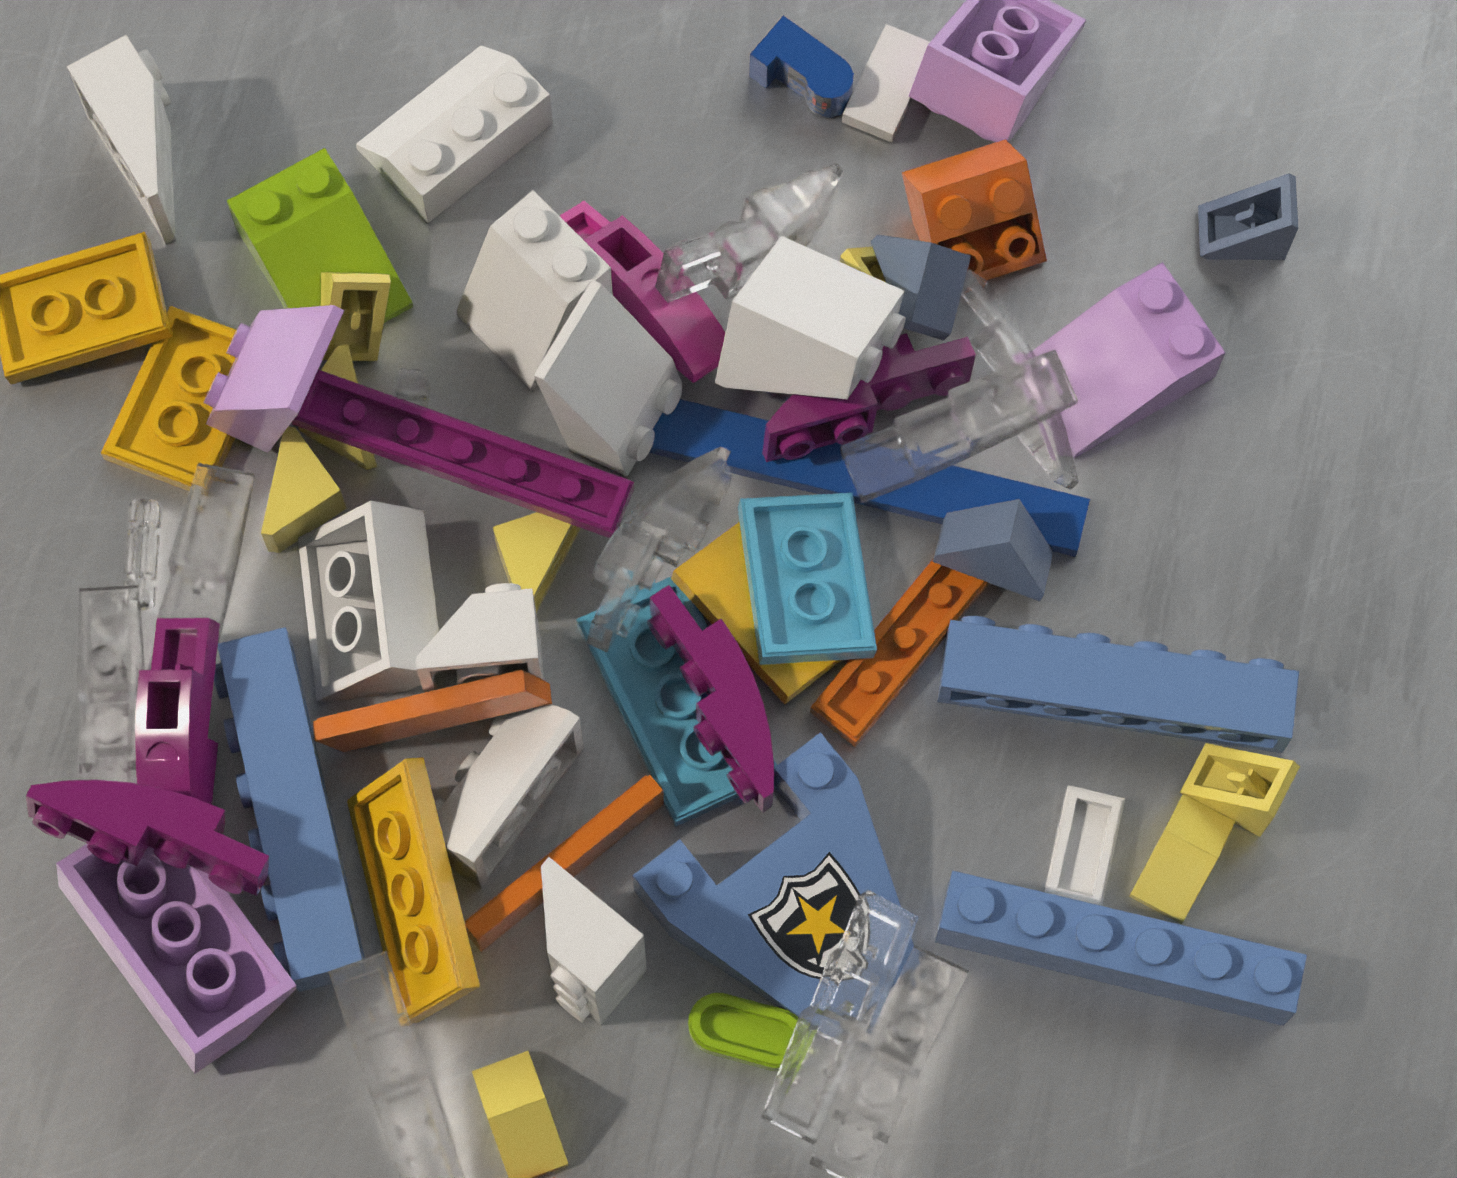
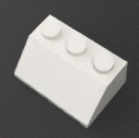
(458, 130)
(368, 601)
(484, 639)
(506, 787)
(589, 947)

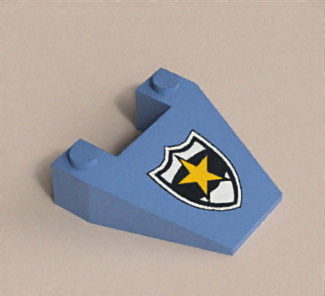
(792, 900)

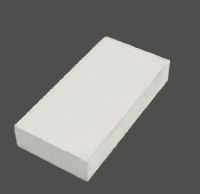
(885, 84)
(1084, 845)

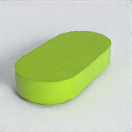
(741, 1030)

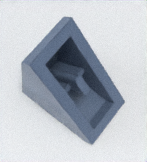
(1250, 222)
(930, 281)
(996, 546)

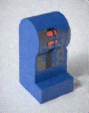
(804, 67)

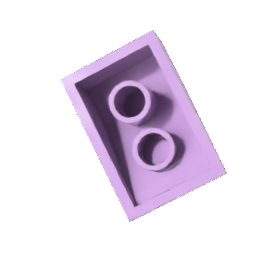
(995, 63)
(1132, 357)
(270, 372)

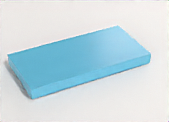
(662, 712)

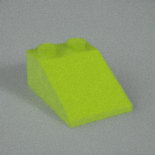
(310, 225)

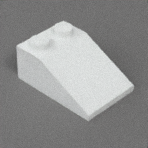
(127, 110)
(607, 382)

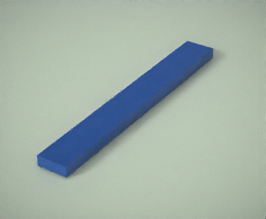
(699, 428)

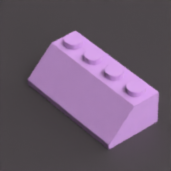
(179, 949)

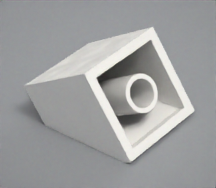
(528, 284)
(808, 326)

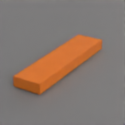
(903, 645)
(432, 711)
(572, 855)

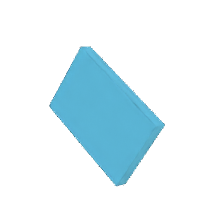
(806, 578)

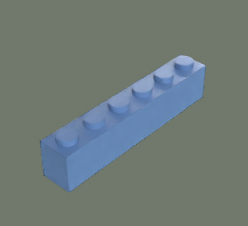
(1118, 684)
(290, 807)
(1121, 948)

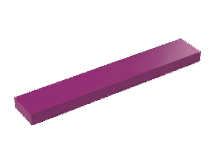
(465, 454)

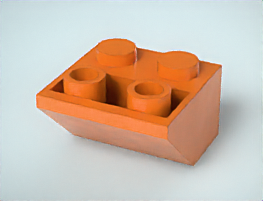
(979, 207)

